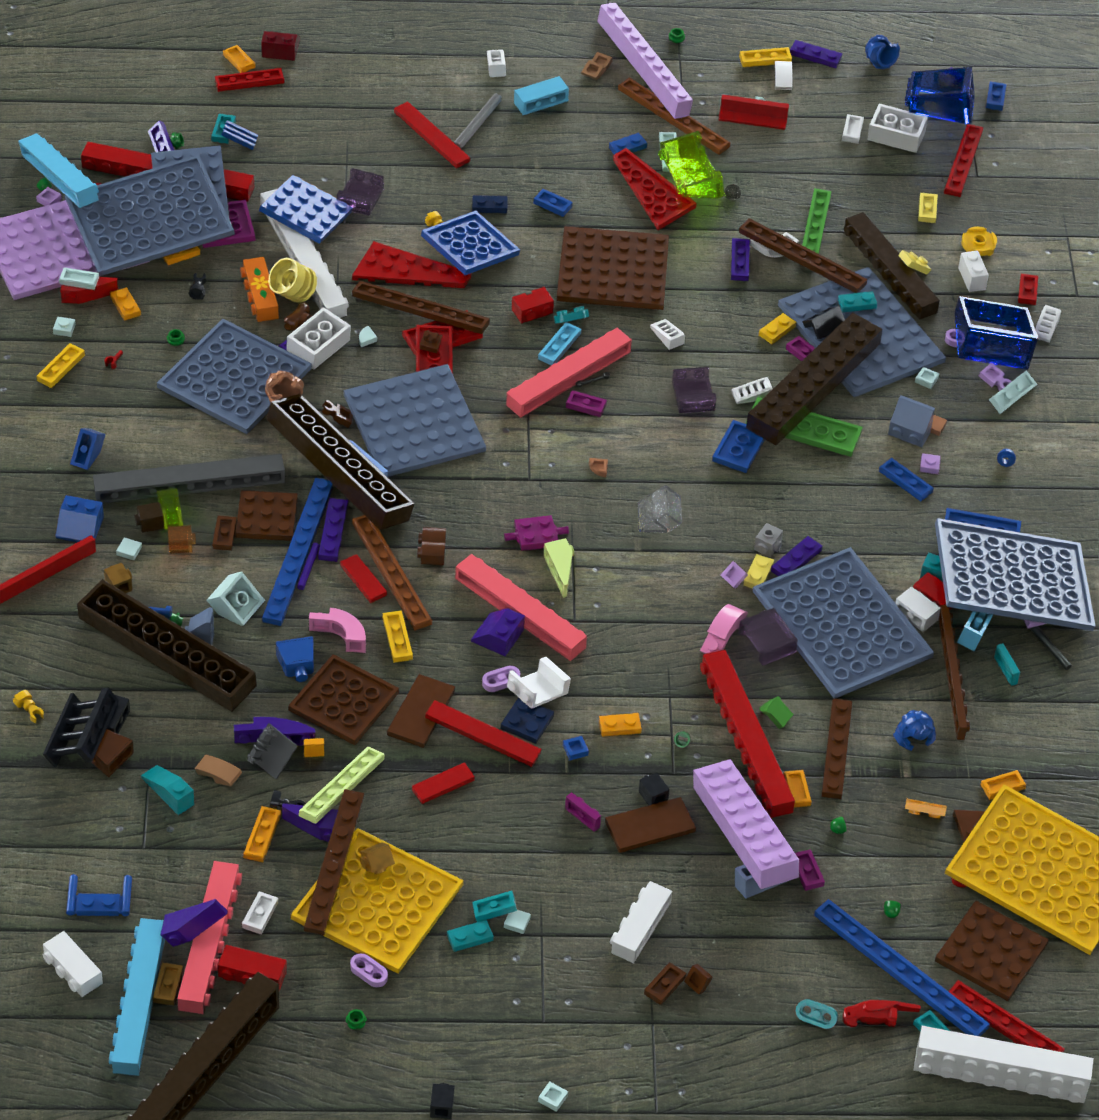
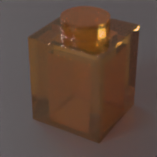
(181, 539)

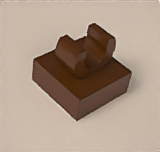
(430, 341)
(698, 979)

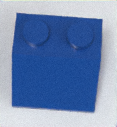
(79, 519)

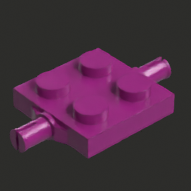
(535, 531)

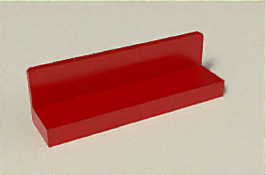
(753, 112)

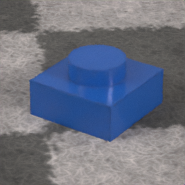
(575, 748)

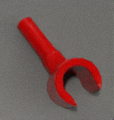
(110, 359)

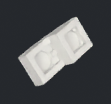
(783, 75)

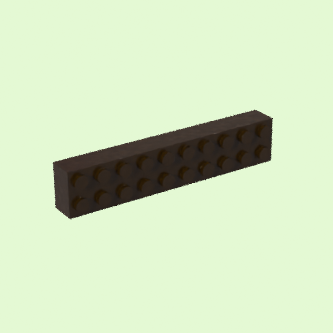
(814, 379)
(340, 461)
(167, 645)
(212, 1052)

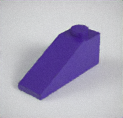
(320, 830)
(188, 923)

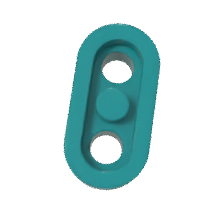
(578, 313)
(817, 1013)

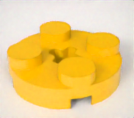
(985, 246)

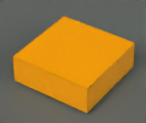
(314, 747)

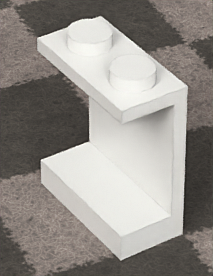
(540, 686)

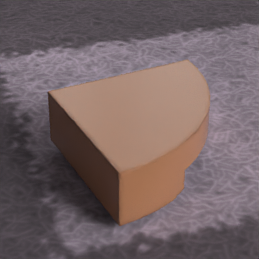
(598, 466)

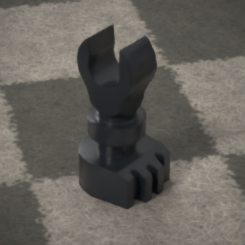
(197, 289)
(276, 801)

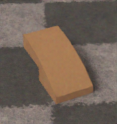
(597, 67)
(220, 770)

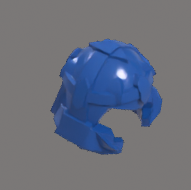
(882, 52)
(918, 726)

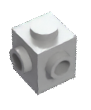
(768, 540)

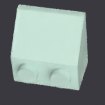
(236, 599)

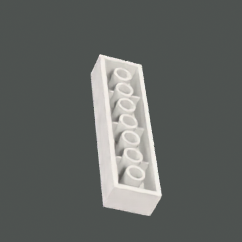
(1003, 1064)

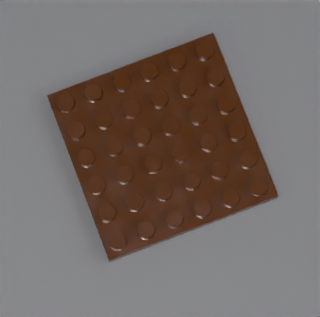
(613, 268)

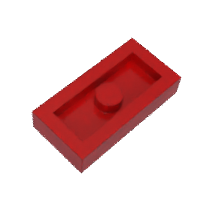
(1028, 289)

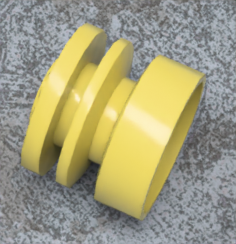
(292, 280)

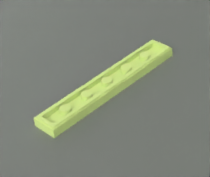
(346, 779)

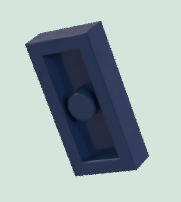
(489, 204)

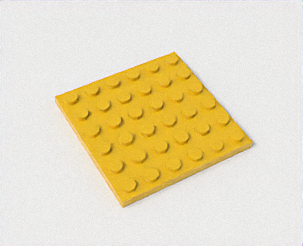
(385, 911)

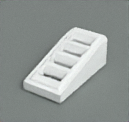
(496, 63)
(1051, 314)
(670, 342)
(762, 385)

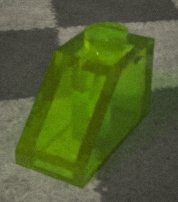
(170, 507)

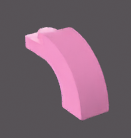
(342, 624)
(722, 628)

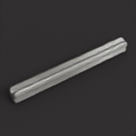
(478, 120)

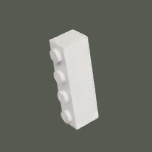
(641, 921)

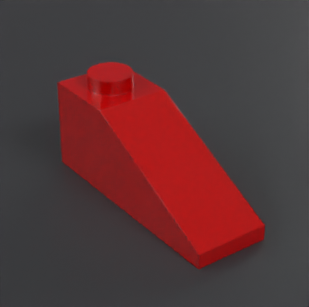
(81, 295)

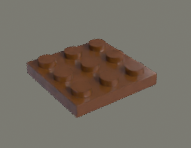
(266, 515)

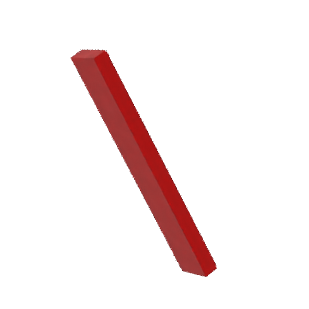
(432, 134)
(963, 160)
(47, 568)
(483, 733)
(1002, 1020)

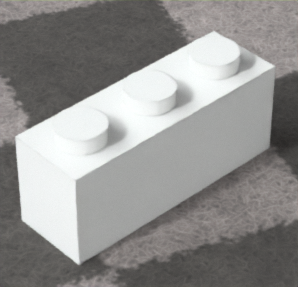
(72, 964)

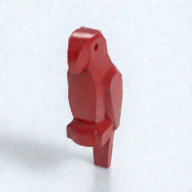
(876, 1012)

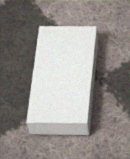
(852, 128)

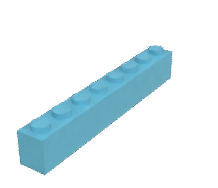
(59, 170)
(138, 998)

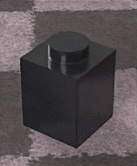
(653, 789)
(442, 1101)

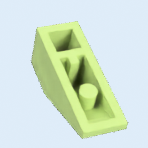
(559, 559)

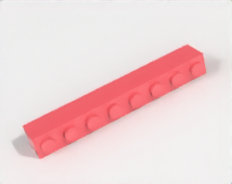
(568, 371)
(538, 619)
(208, 945)

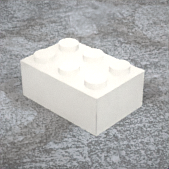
(897, 128)
(319, 337)

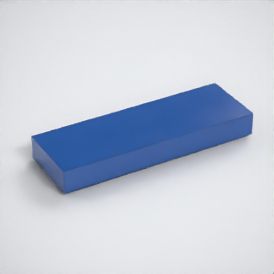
(906, 479)

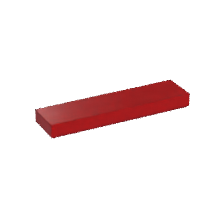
(249, 79)

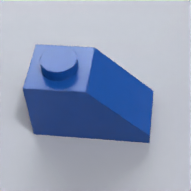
(87, 448)

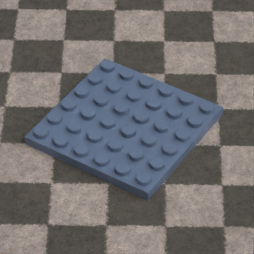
(229, 375)
(414, 420)

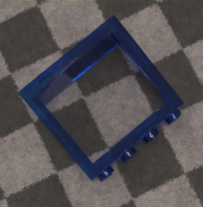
(950, 97)
(990, 343)

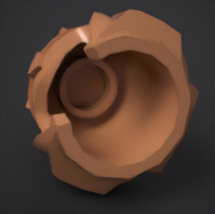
(283, 385)

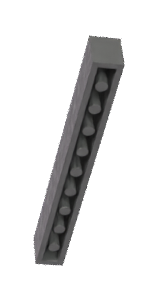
(189, 478)

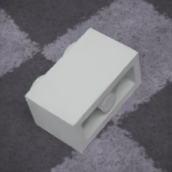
(973, 271)
(918, 609)

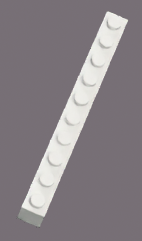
(303, 250)

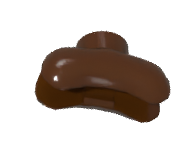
(297, 317)

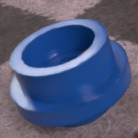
(1006, 453)

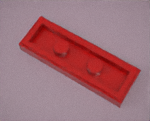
(363, 578)
(443, 783)

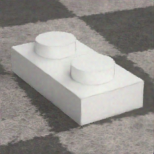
(260, 913)

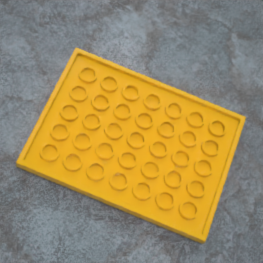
(1034, 867)

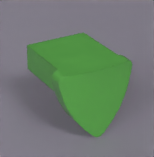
(776, 711)

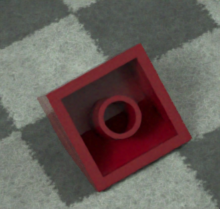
(280, 45)

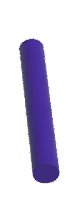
(308, 566)

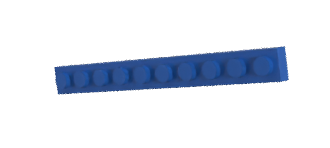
(297, 552)
(901, 969)

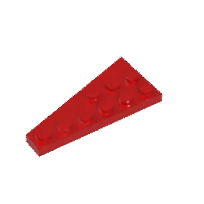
(652, 190)
(403, 267)

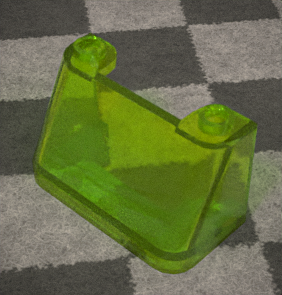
(691, 167)

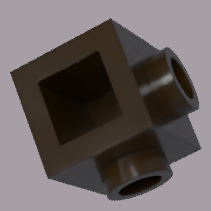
(149, 517)

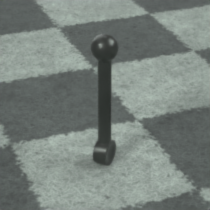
(606, 375)

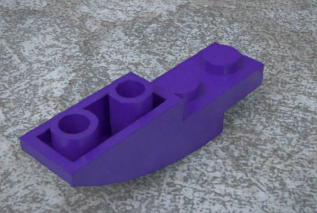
(291, 729)

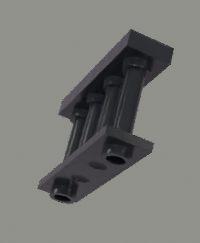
(93, 732)

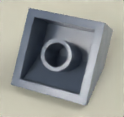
(911, 421)

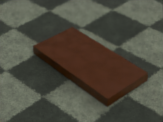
(410, 720)
(650, 824)

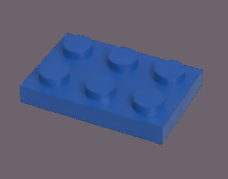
(738, 447)

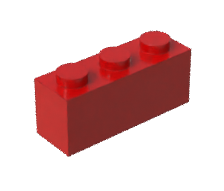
(241, 964)

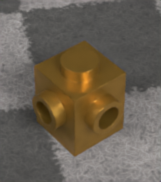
(119, 577)
(377, 858)

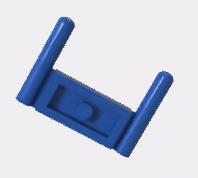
(98, 903)

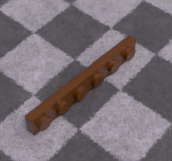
(836, 749)

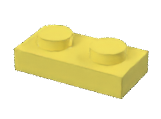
(927, 207)
(915, 262)
(758, 571)

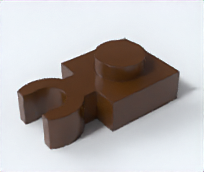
(340, 414)

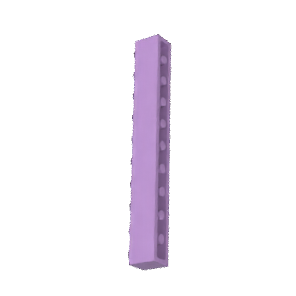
(645, 60)

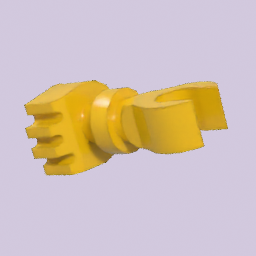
(433, 219)
(24, 700)

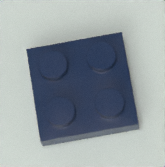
(527, 722)

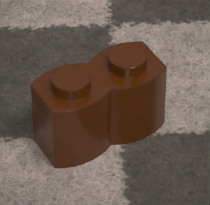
(433, 546)

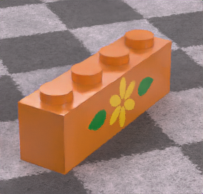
(256, 281)

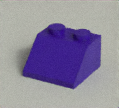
(500, 631)

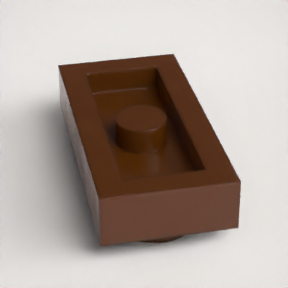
(224, 533)
(665, 983)

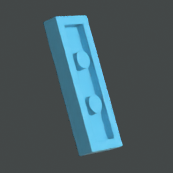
(559, 344)

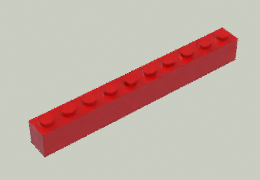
(129, 162)
(747, 734)

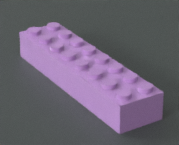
(746, 824)

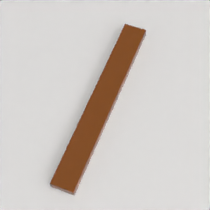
(686, 124)
(392, 573)

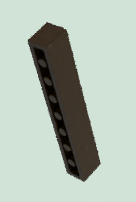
(891, 267)

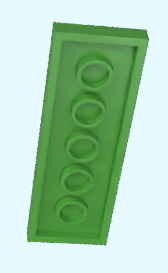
(825, 433)

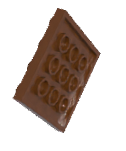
(343, 699)
(991, 950)

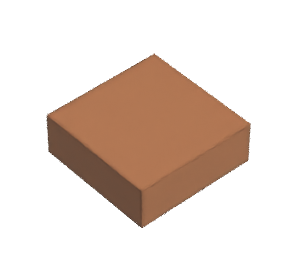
(938, 425)

